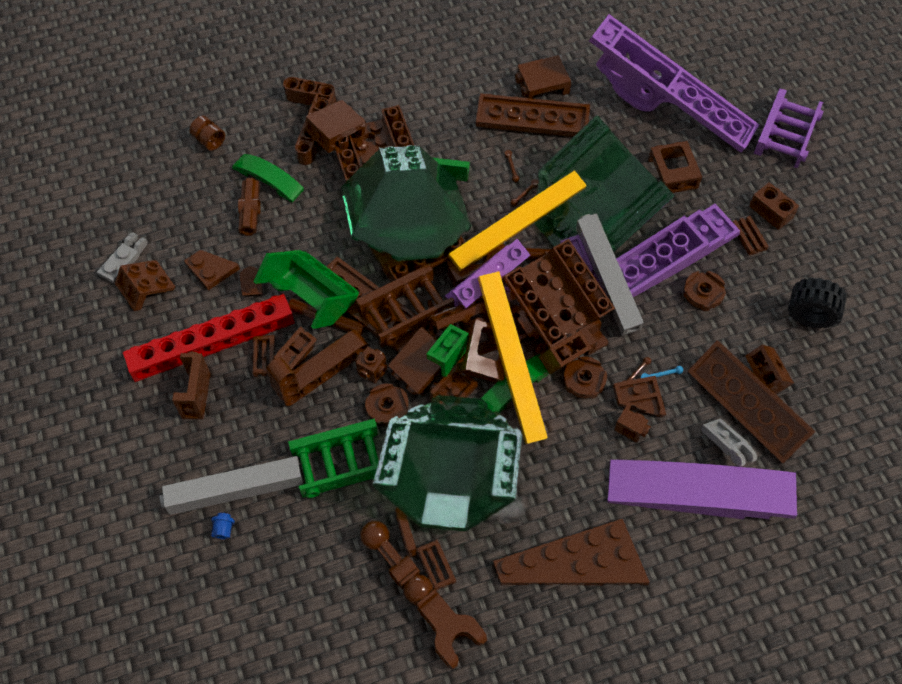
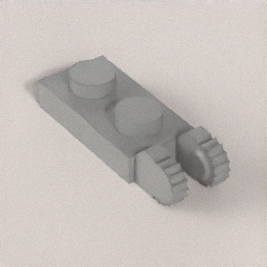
(122, 256)
(729, 442)

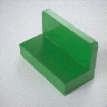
(456, 168)
(448, 348)

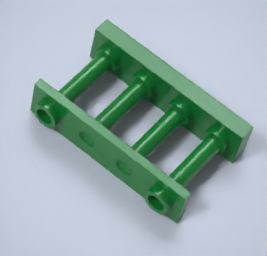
(323, 443)

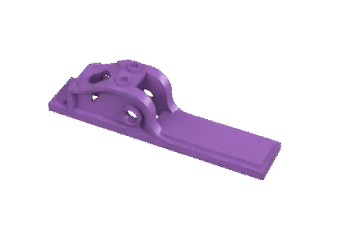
(673, 86)

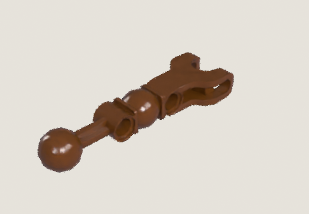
(420, 591)

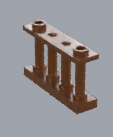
(403, 286)
(462, 314)

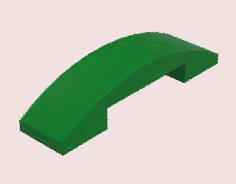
(269, 174)
(500, 393)

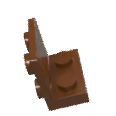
(140, 280)

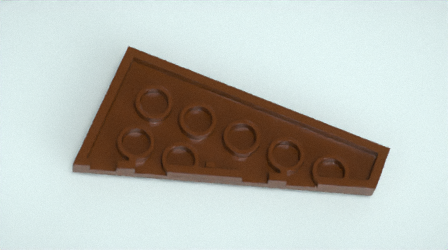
(585, 558)

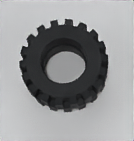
(817, 303)

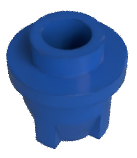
(222, 526)

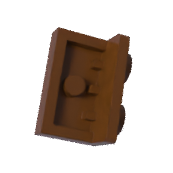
(454, 384)

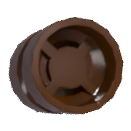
(207, 133)

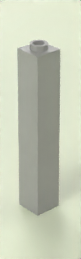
(609, 274)
(231, 485)

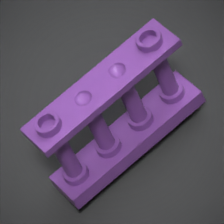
(776, 116)
(503, 261)

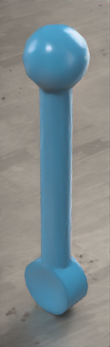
(679, 369)

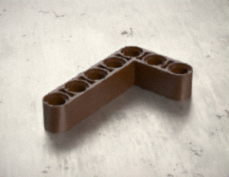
(316, 95)
(297, 383)

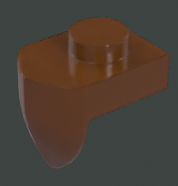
(247, 277)

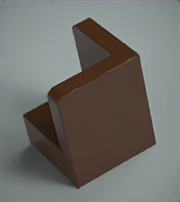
(594, 336)

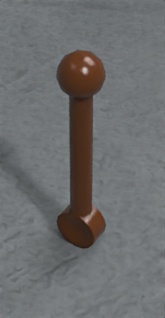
(508, 154)
(534, 183)
(646, 361)

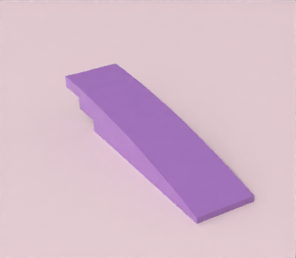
(675, 248)
(703, 488)

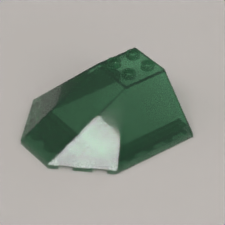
(616, 187)
(405, 204)
(449, 463)

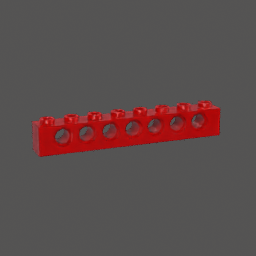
(197, 334)

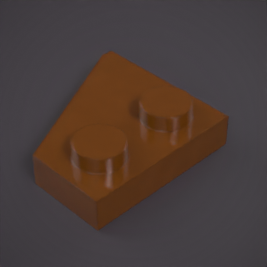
(210, 268)
(641, 395)

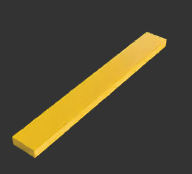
(517, 221)
(512, 357)

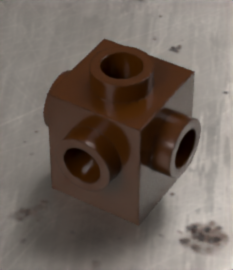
(371, 364)

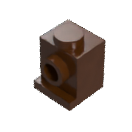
(632, 425)

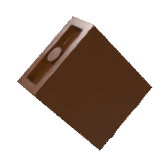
(542, 77)
(333, 124)
(412, 363)
(193, 403)

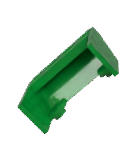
(310, 281)

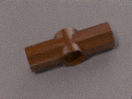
(249, 207)

